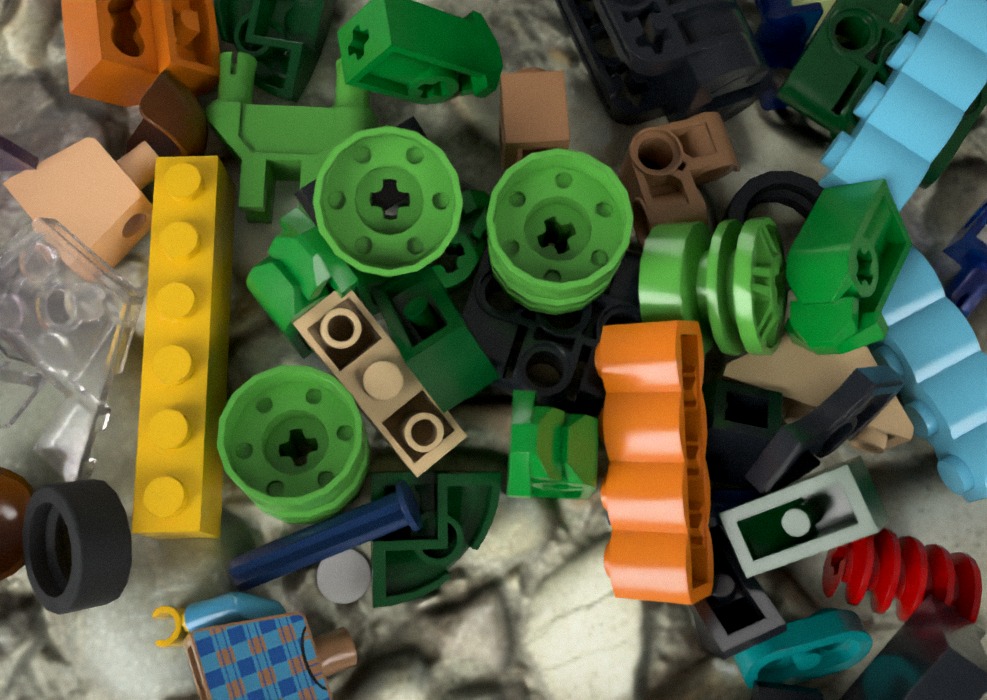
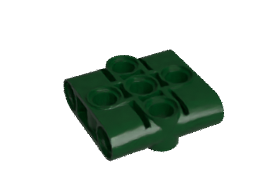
(829, 69)

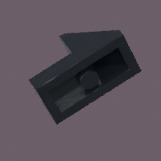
(737, 610)

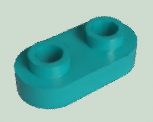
(808, 649)

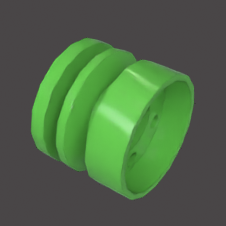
(574, 202)
(360, 228)
(721, 279)
(269, 422)

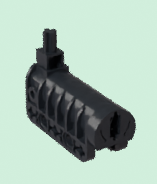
(676, 53)

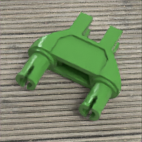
(279, 139)

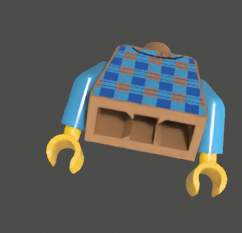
(255, 649)

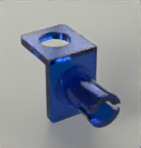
(783, 36)
(970, 282)

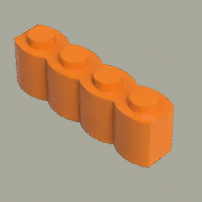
(656, 461)

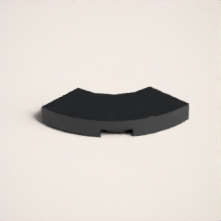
(824, 428)

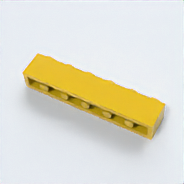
(185, 350)

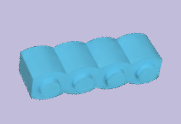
(918, 105)
(942, 374)

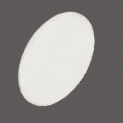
(344, 577)

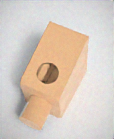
(92, 195)

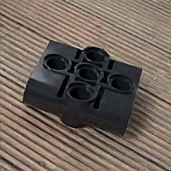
(547, 344)

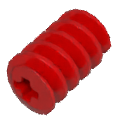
(903, 572)

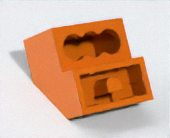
(125, 44)

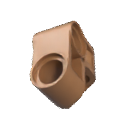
(688, 155)

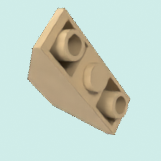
(812, 378)
(382, 384)

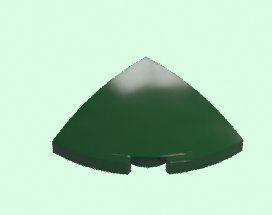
(281, 36)
(455, 515)

